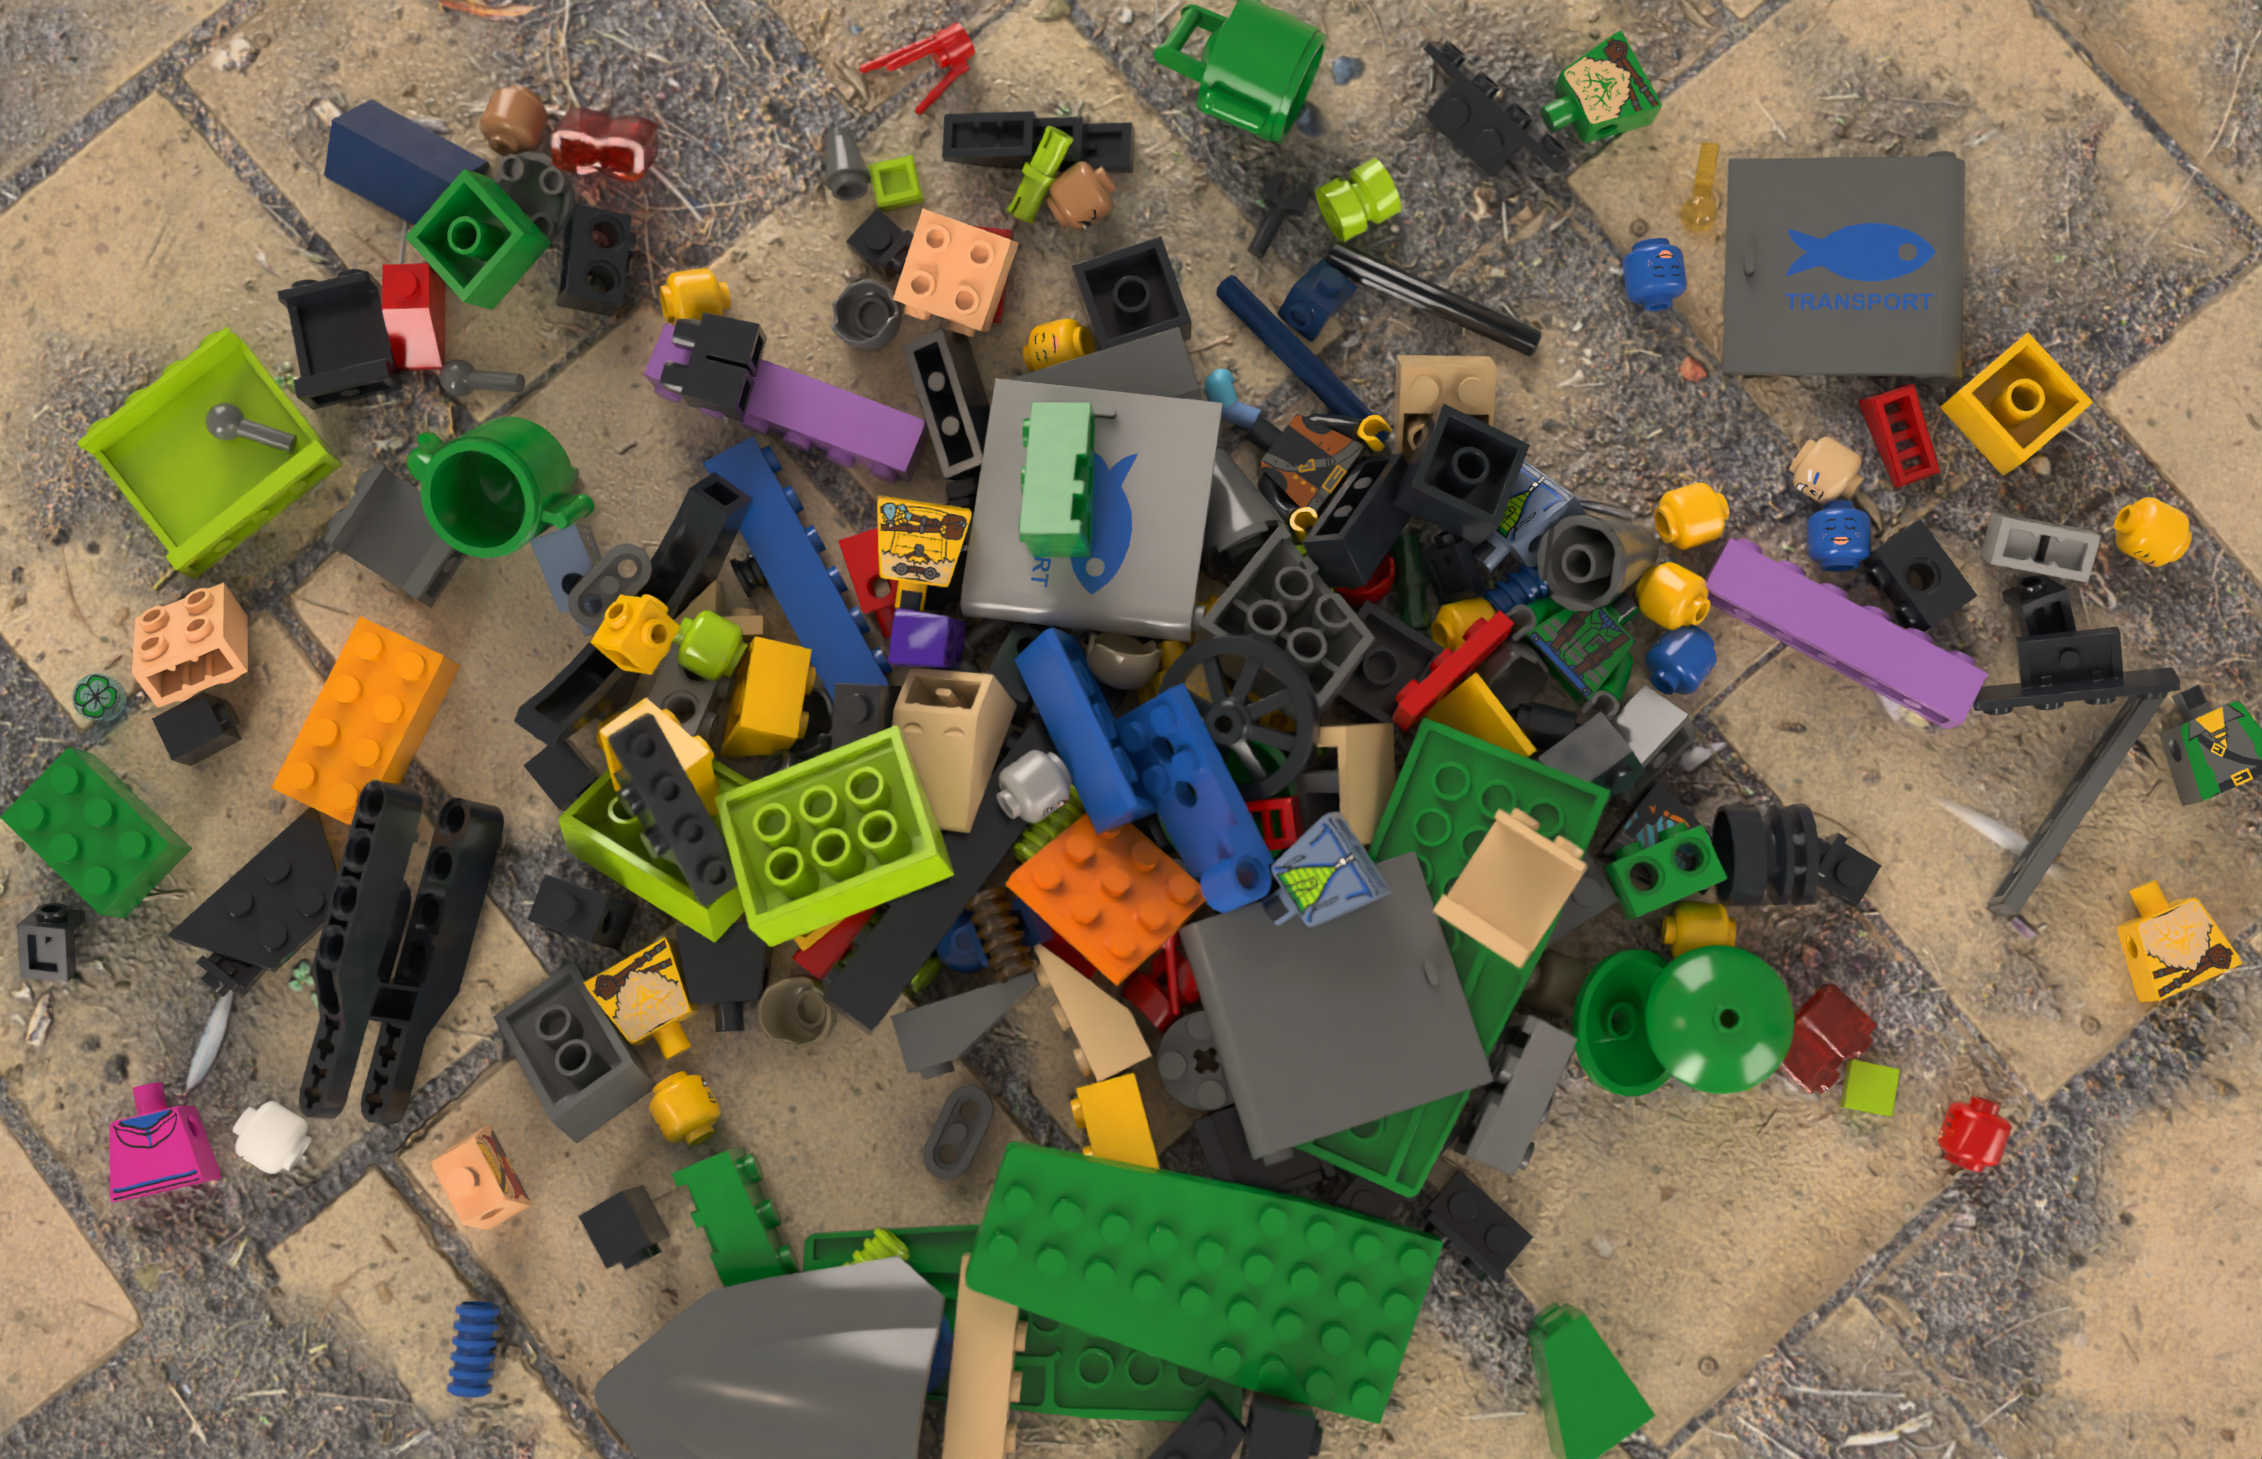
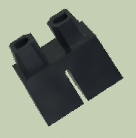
(721, 363)

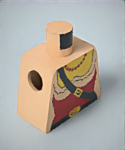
(480, 1180)

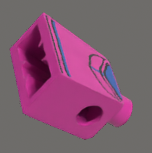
(158, 1148)

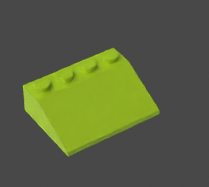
(832, 837)
(609, 840)

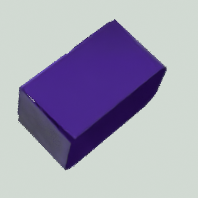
(926, 640)

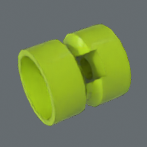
(1364, 197)

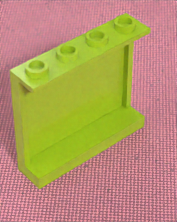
(202, 490)

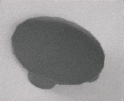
(538, 189)

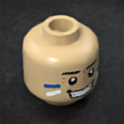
(1826, 471)

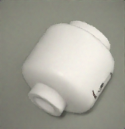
(271, 1137)

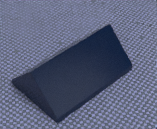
(393, 160)

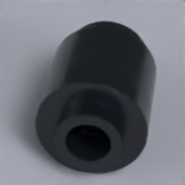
(1545, 724)

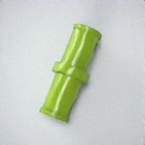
(1039, 174)

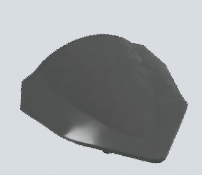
(784, 1369)

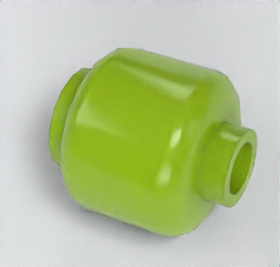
(709, 645)

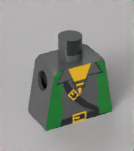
(2211, 747)

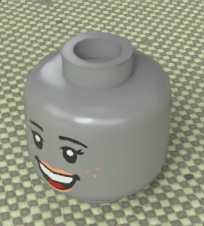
(1034, 786)

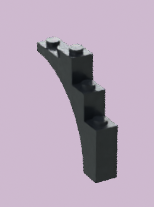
(681, 570)

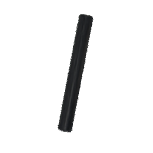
(1434, 298)

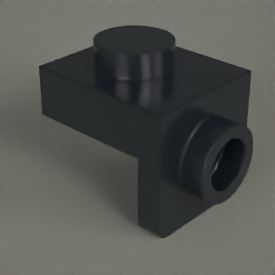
(229, 974)

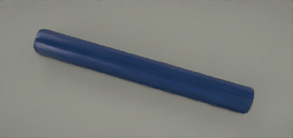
(1292, 351)

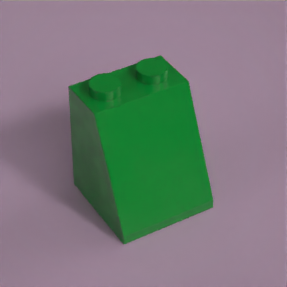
(1582, 1386)

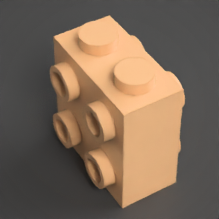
(954, 273)
(190, 645)

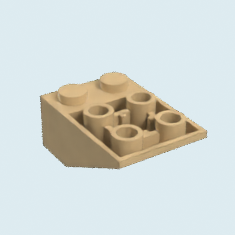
(1429, 382)
(954, 737)
(1101, 1024)

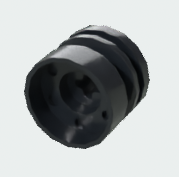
(1766, 854)

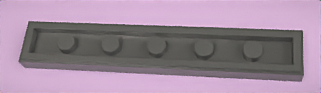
(2072, 805)

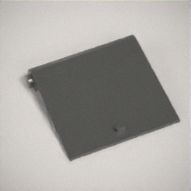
(1335, 1015)

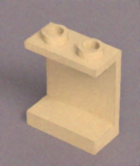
(1365, 773)
(1513, 887)

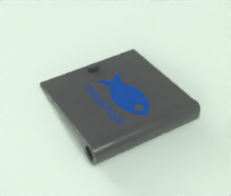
(1847, 266)

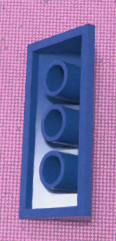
(1084, 730)

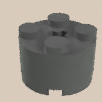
(1177, 1065)

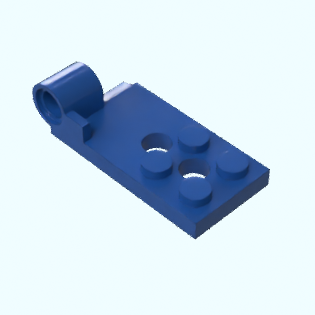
(1215, 830)

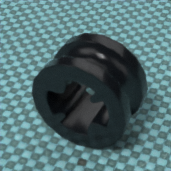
(749, 574)

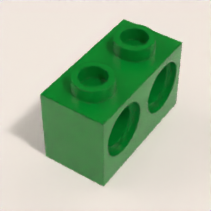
(1667, 879)

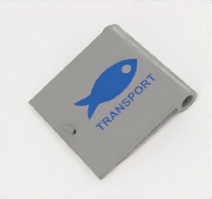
(1146, 517)

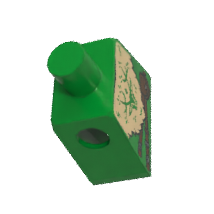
(1603, 93)

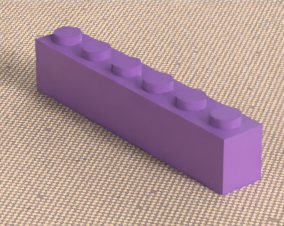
(816, 416)
(1843, 634)

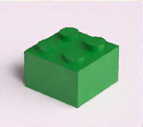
(478, 239)

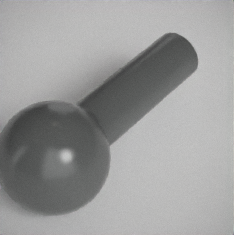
(461, 378)
(228, 422)

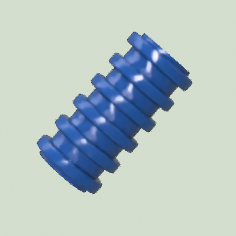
(1518, 589)
(473, 1349)

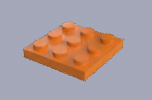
(1108, 894)

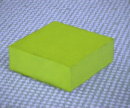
(896, 183)
(1869, 1088)

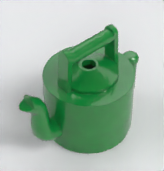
(1251, 67)
(496, 486)

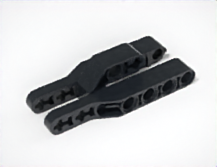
(364, 938)

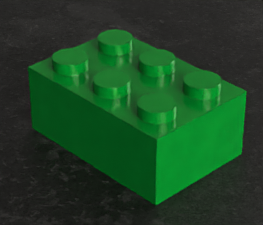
(95, 833)

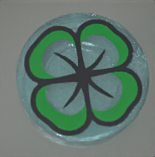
(99, 697)

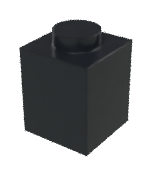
(198, 728)
(562, 773)

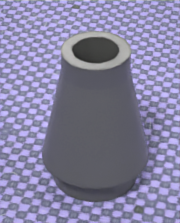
(845, 168)

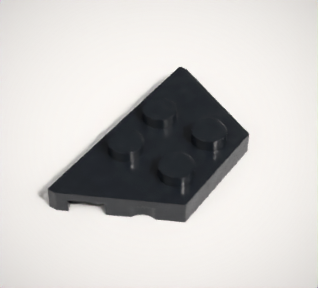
(271, 902)

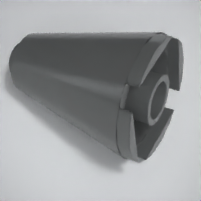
(1236, 520)
(1593, 559)

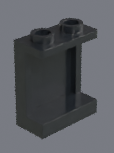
(340, 339)
(1232, 1161)

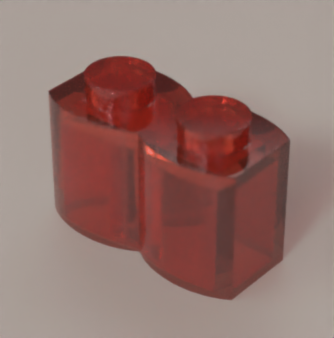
(595, 142)
(1824, 1035)

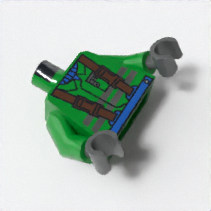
(1581, 648)

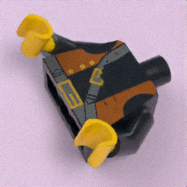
(1310, 461)

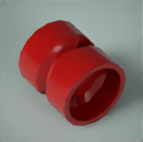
(1153, 1001)

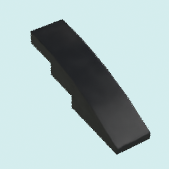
(1012, 139)

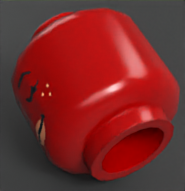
(1974, 1134)

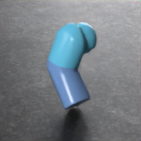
(1220, 389)

